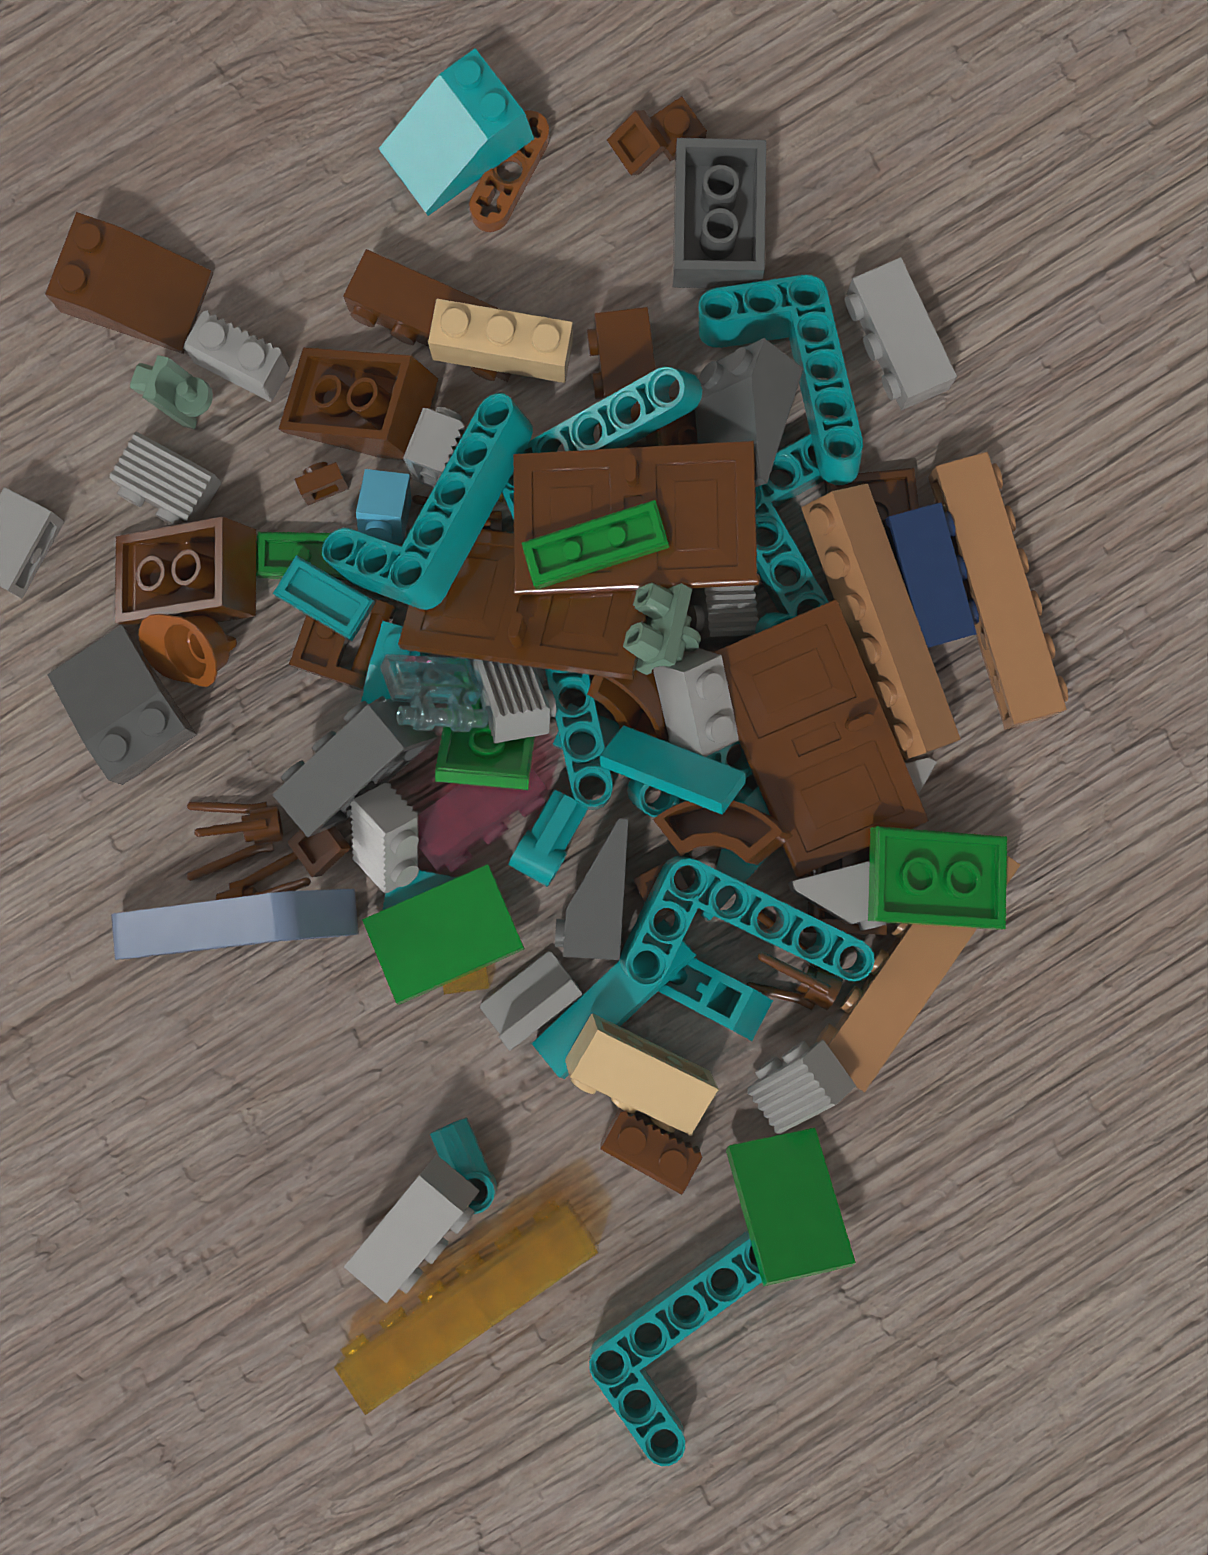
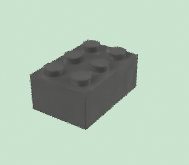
(719, 212)
(348, 764)

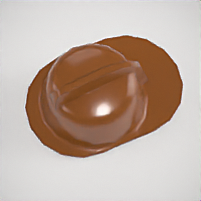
(185, 647)

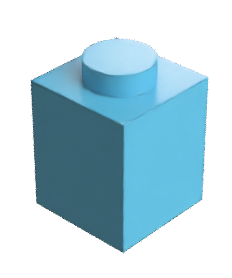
(384, 505)

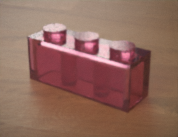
(472, 815)

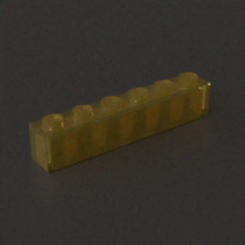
(466, 1305)

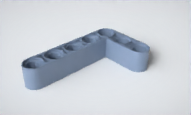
(235, 922)

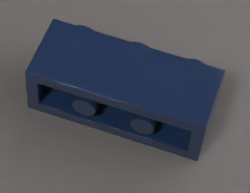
(932, 573)

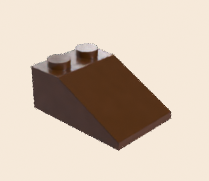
(127, 284)
(358, 400)
(187, 571)

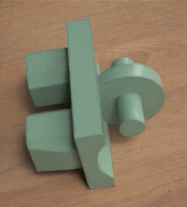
(172, 390)
(667, 627)

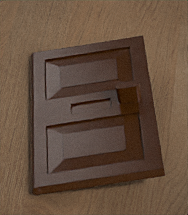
(701, 496)
(552, 631)
(817, 737)

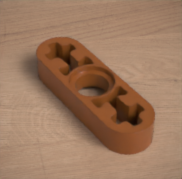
(506, 204)

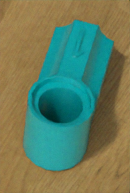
(544, 846)
(461, 1151)

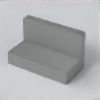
(530, 1000)

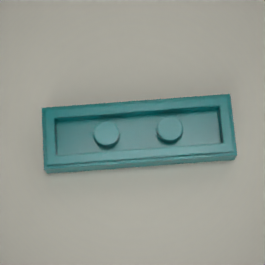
(672, 769)

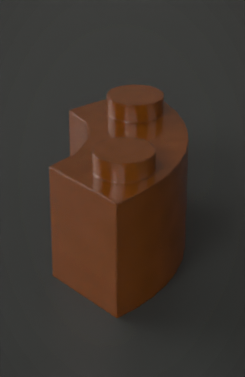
(632, 702)
(740, 829)

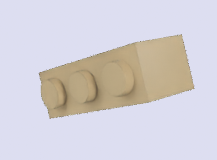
(501, 340)
(640, 1075)

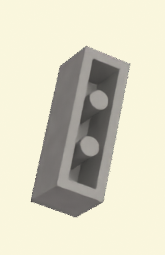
(899, 334)
(414, 1230)

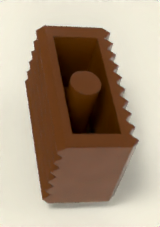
(651, 1150)

